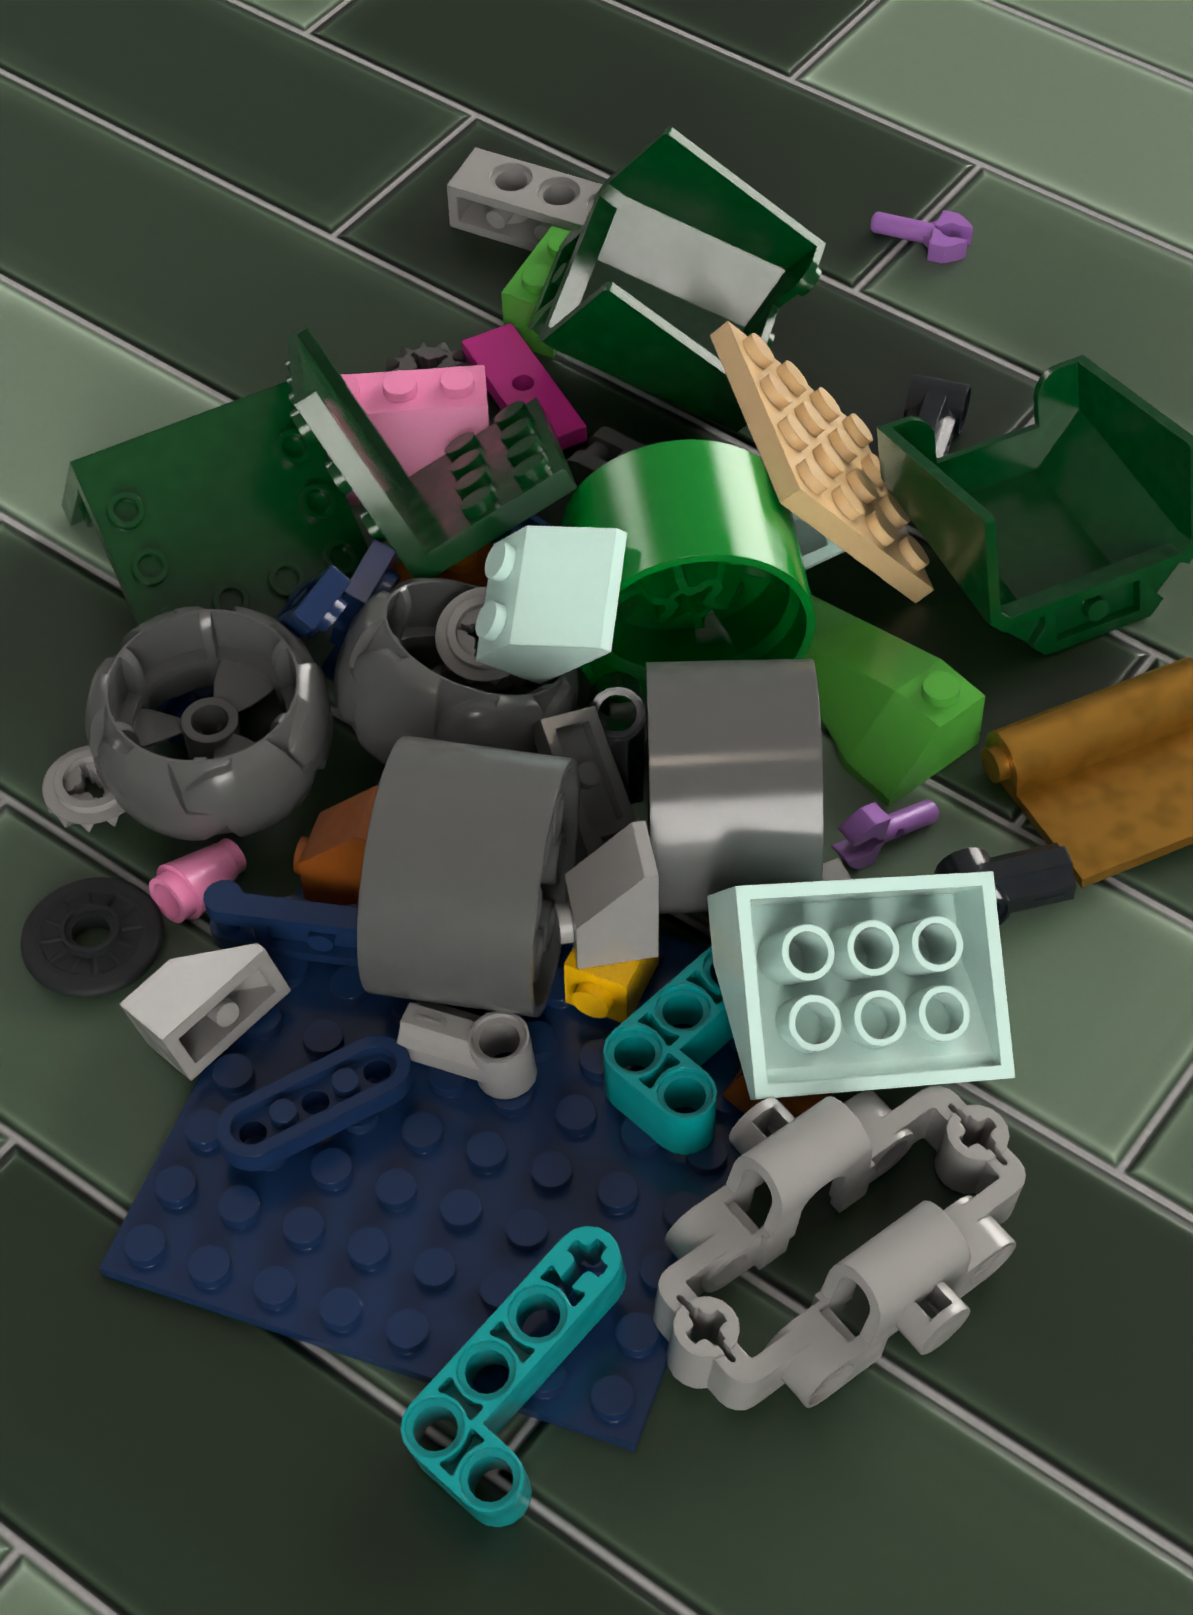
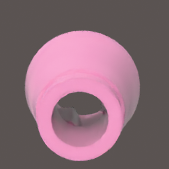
(182, 882)

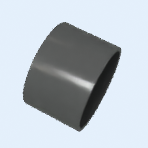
(733, 776)
(467, 875)

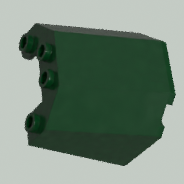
(666, 264)
(1059, 520)

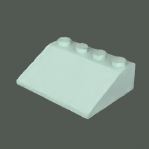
(863, 983)

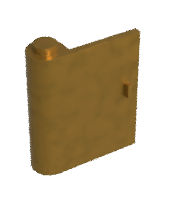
(1106, 771)

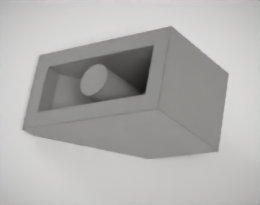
(612, 902)
(204, 1003)

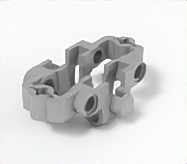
(919, 1259)

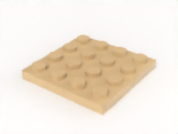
(821, 462)

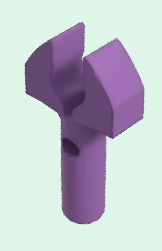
(944, 238)
(872, 827)

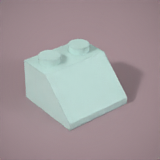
(550, 600)

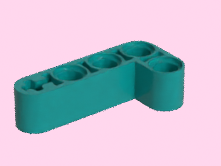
(671, 1059)
(529, 1365)

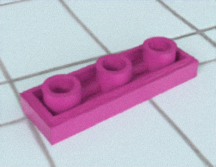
(518, 375)

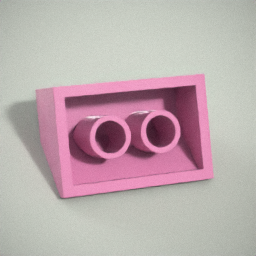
(422, 410)

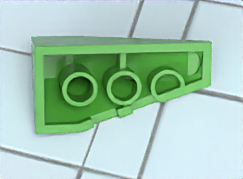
(889, 704)

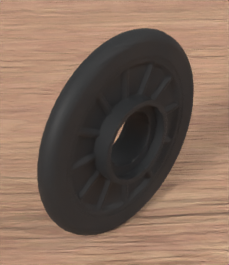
(100, 970)

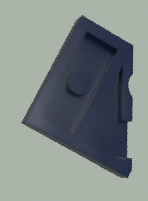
(372, 576)

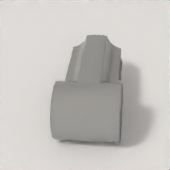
(467, 1044)

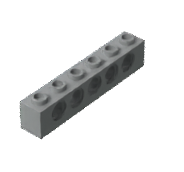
(516, 199)

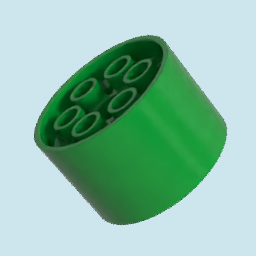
(705, 558)

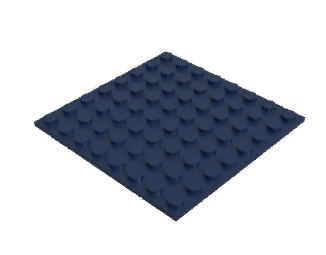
(433, 1208)

